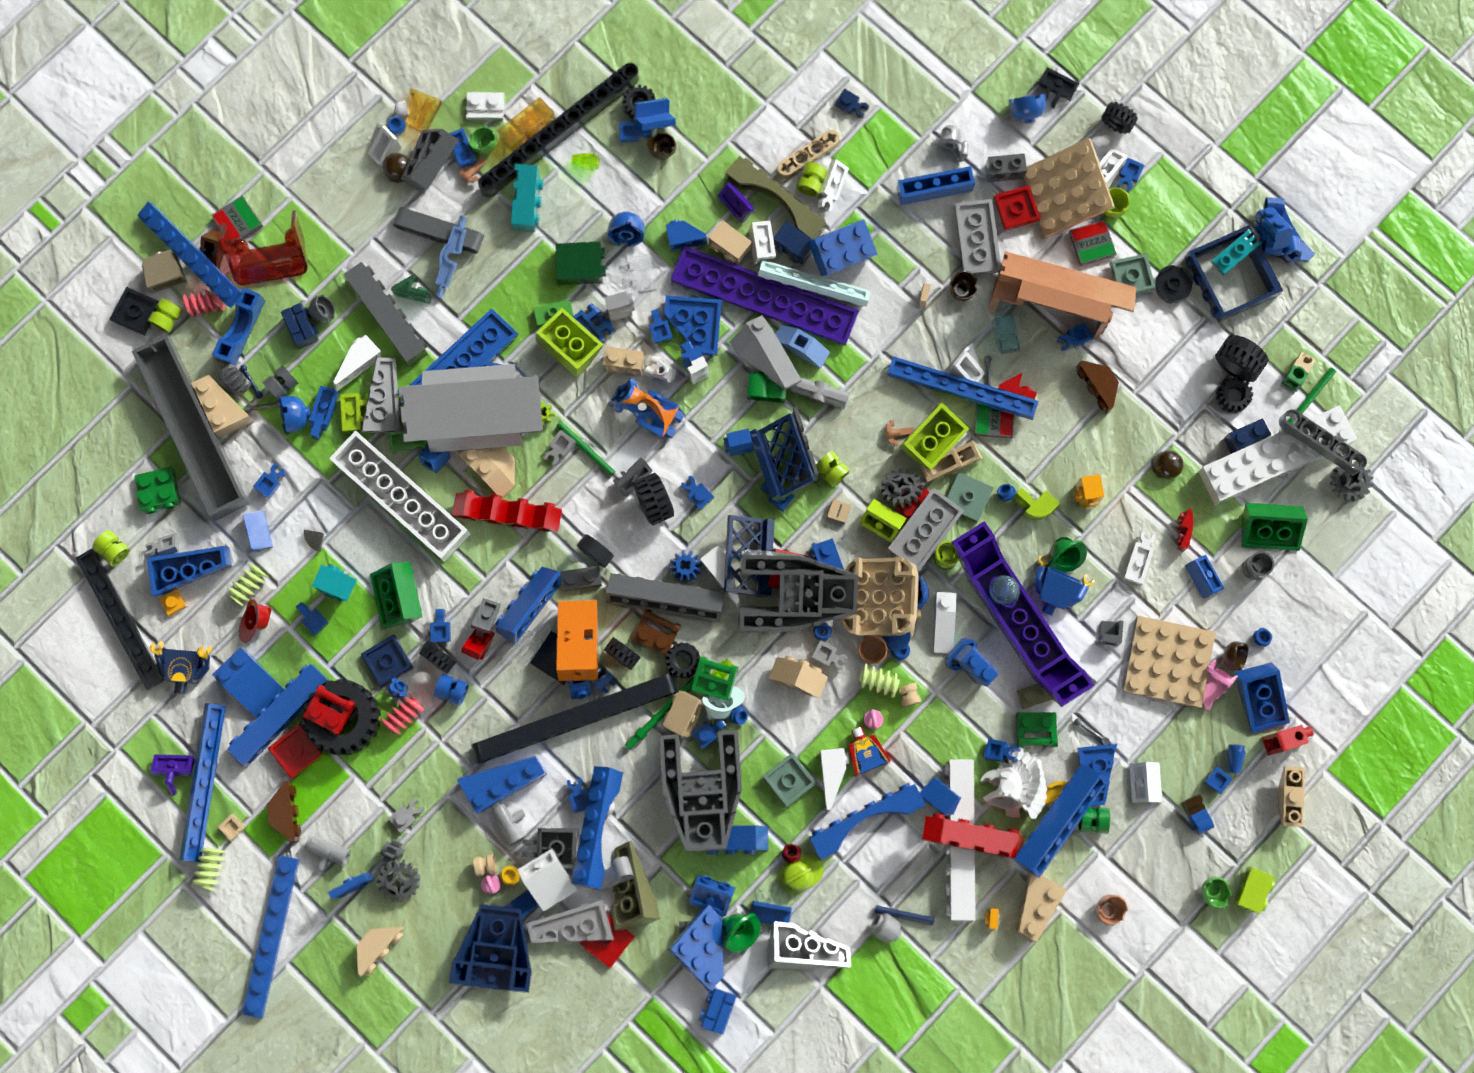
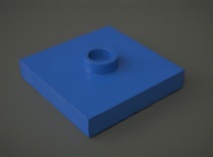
(351, 885)

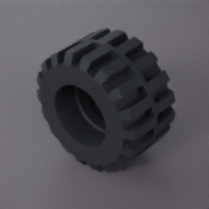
(1241, 358)
(653, 499)

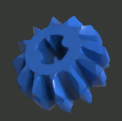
(685, 559)

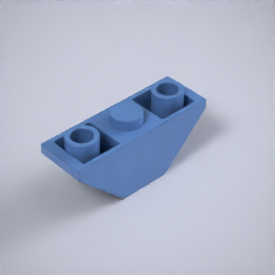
(802, 345)

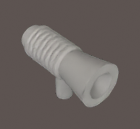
(507, 822)
(327, 850)

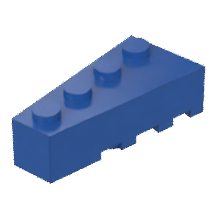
(183, 568)
(499, 783)

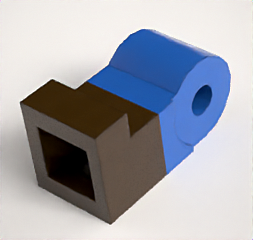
(1197, 814)

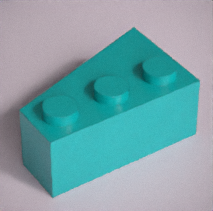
(526, 198)
(334, 583)

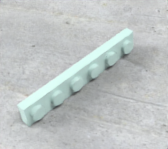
(814, 283)

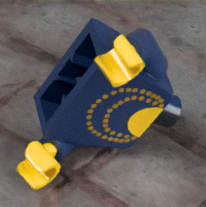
(182, 665)

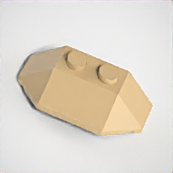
(493, 466)

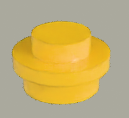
(510, 875)

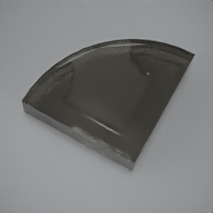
(314, 539)

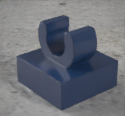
(604, 677)

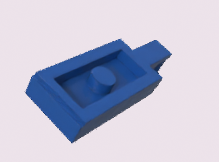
(323, 411)

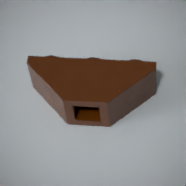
(1099, 383)
(284, 812)

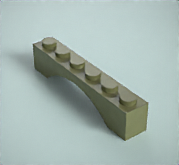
(747, 177)

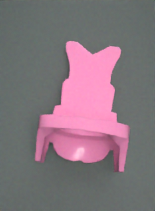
(1218, 683)

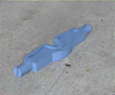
(453, 246)

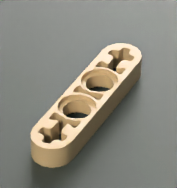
(810, 156)

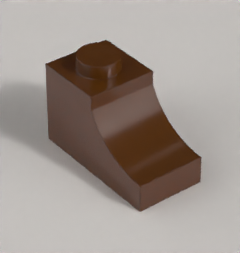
(212, 248)

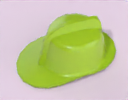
(801, 875)

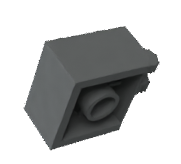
(548, 837)

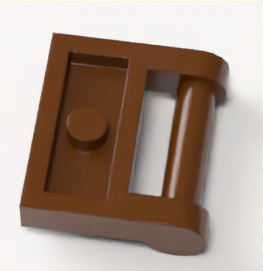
(653, 638)

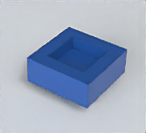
(1218, 780)

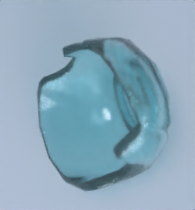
(1004, 590)

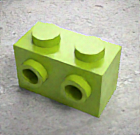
(882, 520)
(1254, 890)

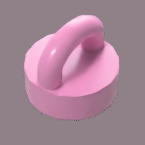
(873, 719)
(491, 884)

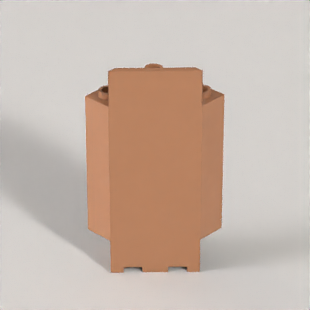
(1060, 289)

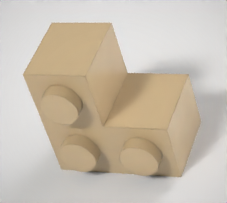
(798, 676)

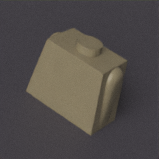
(163, 271)

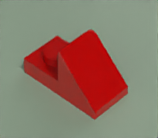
(1012, 386)
(476, 646)

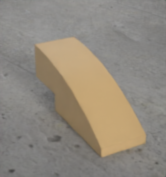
(953, 461)

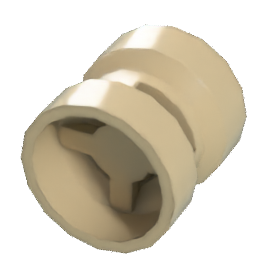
(909, 694)
(485, 865)

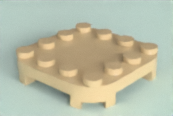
(884, 597)

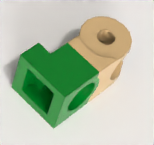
(1298, 372)

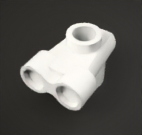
(660, 370)

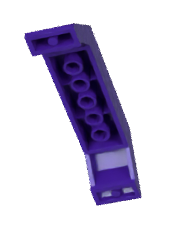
(1022, 620)

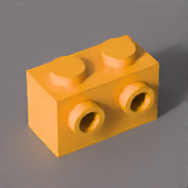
(1089, 491)

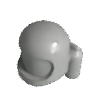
(951, 140)

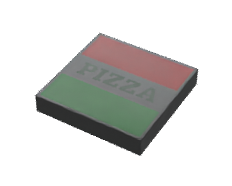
(239, 219)
(1092, 242)
(993, 422)

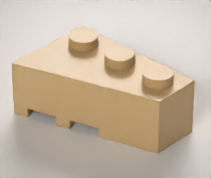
(219, 407)
(1038, 905)

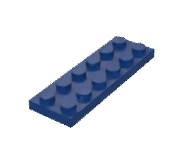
(477, 346)

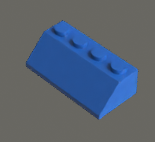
(528, 604)

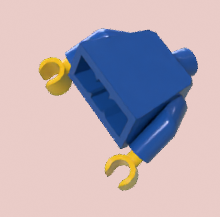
(1058, 588)

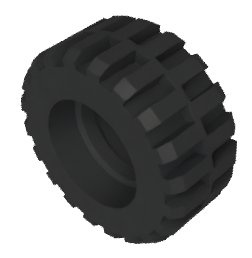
(364, 729)

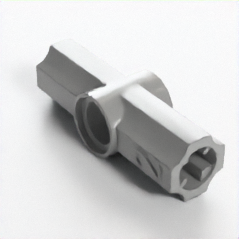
(820, 393)

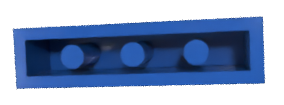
(935, 185)

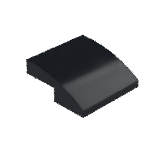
(546, 657)

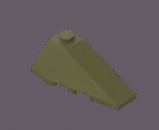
(634, 899)

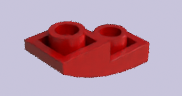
(1186, 525)

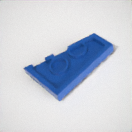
(1100, 759)

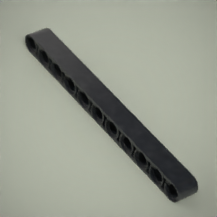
(562, 121)
(574, 718)

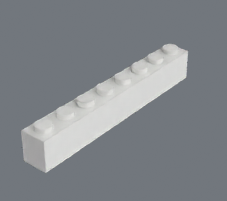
(961, 861)

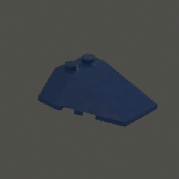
(494, 952)

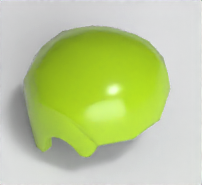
(1121, 202)

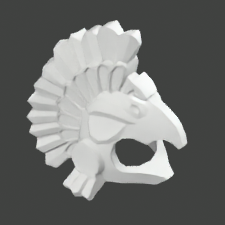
(1019, 785)

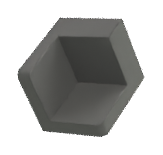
(1111, 632)

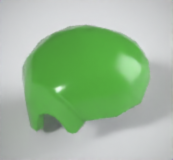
(483, 140)
(1215, 892)

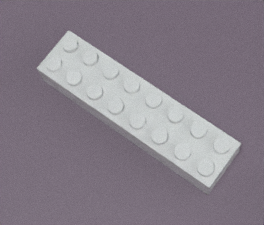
(1269, 458)
(400, 496)

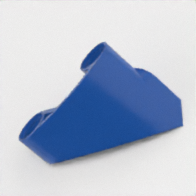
(1297, 248)

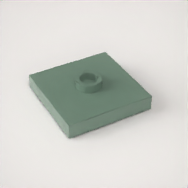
(1134, 272)
(970, 496)
(789, 780)

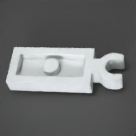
(832, 184)
(1139, 560)

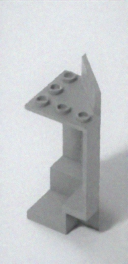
(471, 408)

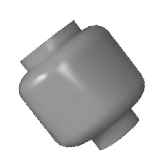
(886, 928)

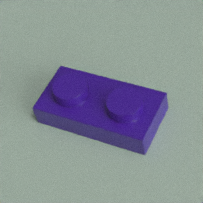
(735, 202)

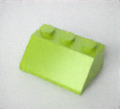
(568, 342)
(934, 437)

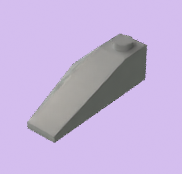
(762, 349)
(799, 949)

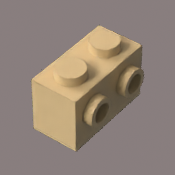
(729, 242)
(623, 361)
(683, 713)

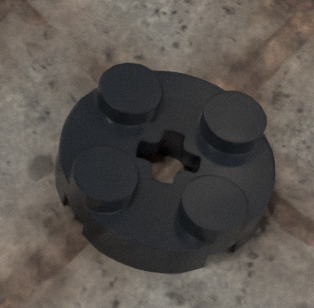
(1171, 294)

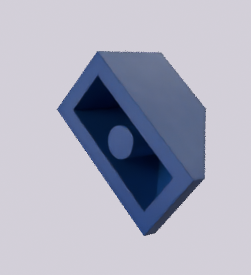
(684, 234)

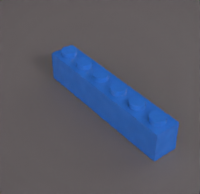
(276, 716)
(1060, 820)

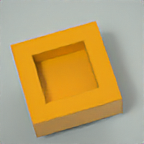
(173, 602)
(991, 918)

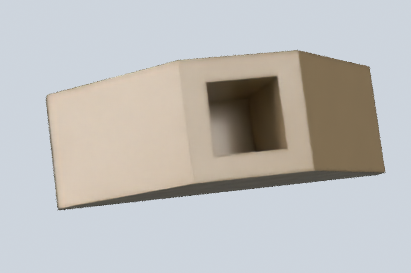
(1291, 796)
(375, 947)

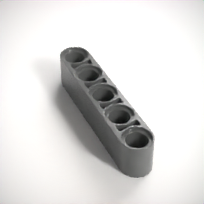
(434, 229)
(1332, 441)

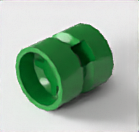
(1101, 821)

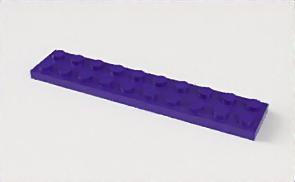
(764, 296)

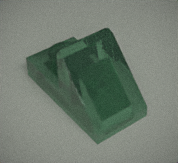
(407, 289)

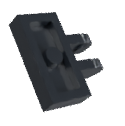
(1058, 84)

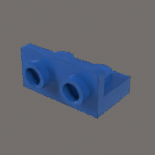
(826, 553)
(712, 893)

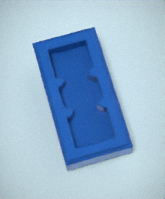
(463, 151)

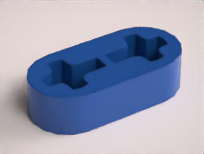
(948, 660)

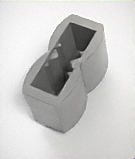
(619, 306)

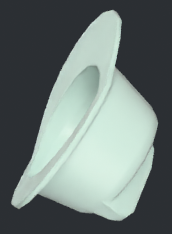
(721, 708)

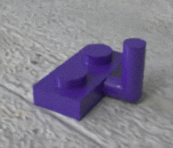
(172, 766)

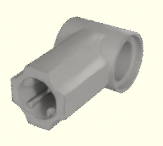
(617, 873)

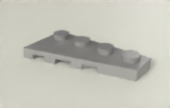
(382, 402)
(578, 924)

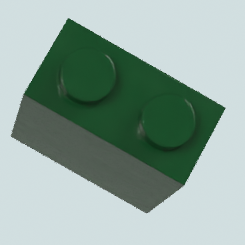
(580, 263)

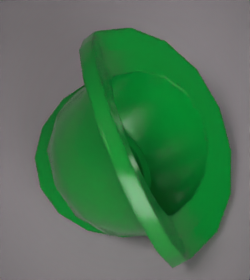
(1067, 554)
(741, 931)

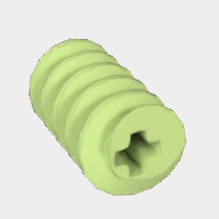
(247, 584)
(878, 680)
(208, 868)

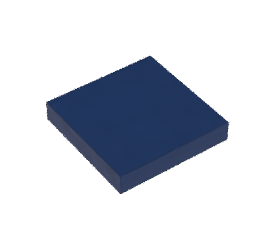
(387, 660)

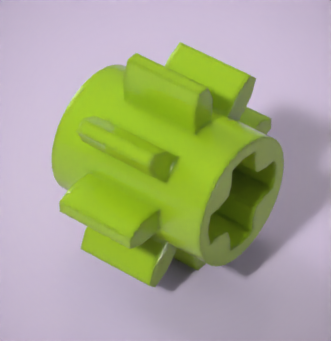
(547, 418)

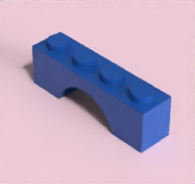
(246, 314)

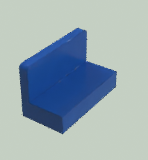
(653, 114)
(771, 913)

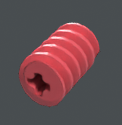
(202, 304)
(403, 714)

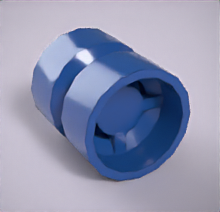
(452, 690)

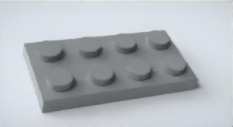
(978, 236)
(926, 529)

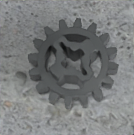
(1358, 484)
(902, 489)
(405, 875)

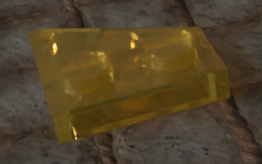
(422, 110)

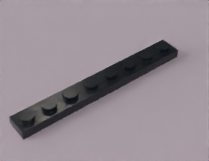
(120, 619)

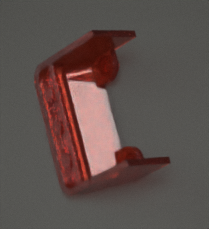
(267, 262)

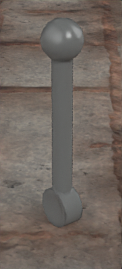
(987, 360)
(248, 408)
(1105, 741)

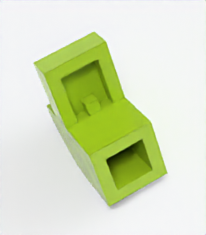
(1039, 508)

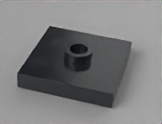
(134, 311)

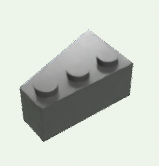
(428, 157)

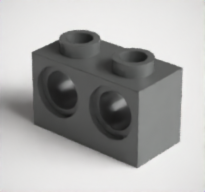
(1006, 167)

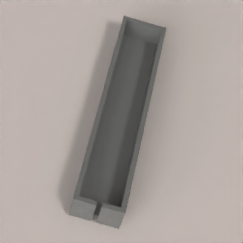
(190, 428)

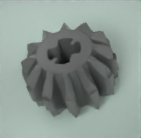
(234, 379)

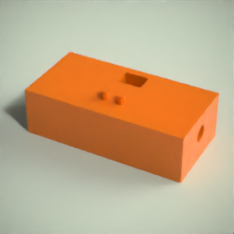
(577, 640)

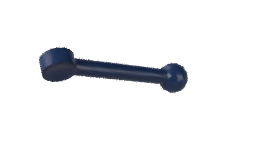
(258, 394)

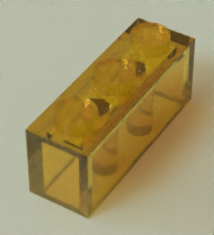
(526, 124)

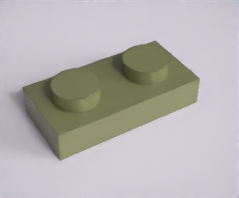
(1033, 696)

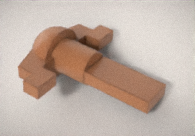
(467, 176)
(889, 433)

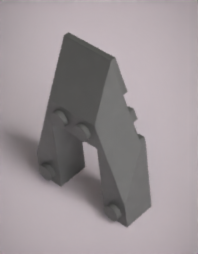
(807, 592)
(702, 801)

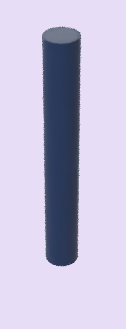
(904, 915)

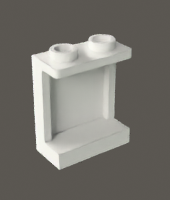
(547, 880)

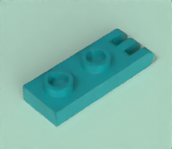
(1235, 253)

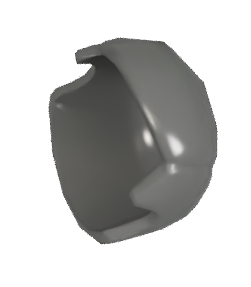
(321, 309)

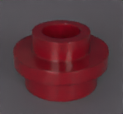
(791, 848)

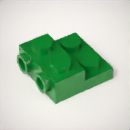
(157, 490)

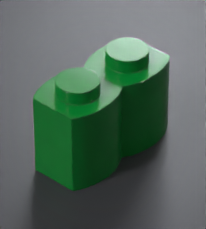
(763, 389)

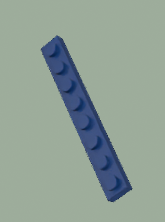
(189, 254)
(963, 388)
(202, 782)
(271, 937)

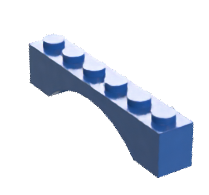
(903, 802)
(589, 862)

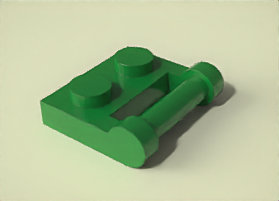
(711, 684)
(1036, 723)

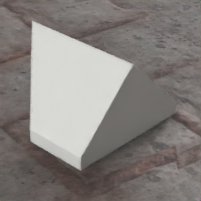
(383, 144)
(967, 365)

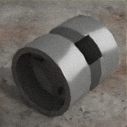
(275, 387)
(1258, 565)

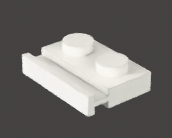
(485, 106)

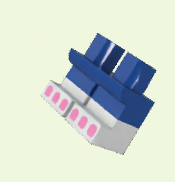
(694, 361)

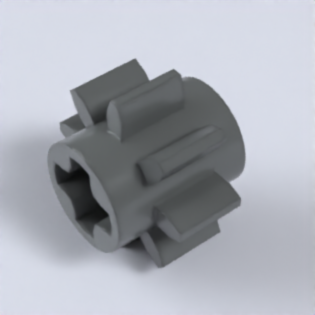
(392, 851)

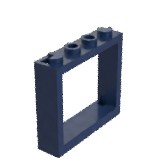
(1260, 262)

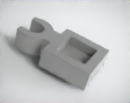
(561, 446)
(165, 546)
(826, 654)
(404, 817)

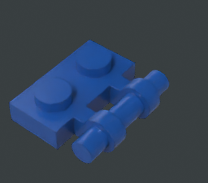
(586, 321)

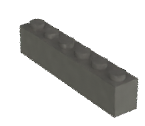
(386, 314)
(665, 597)

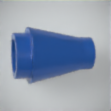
(1235, 757)

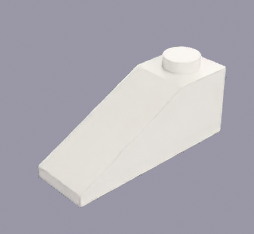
(1111, 165)
(358, 359)
(715, 564)
(944, 622)
(833, 768)

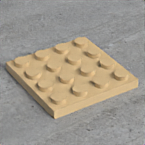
(1068, 188)
(1169, 661)

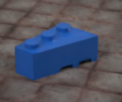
(745, 839)

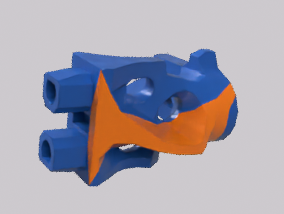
(630, 396)

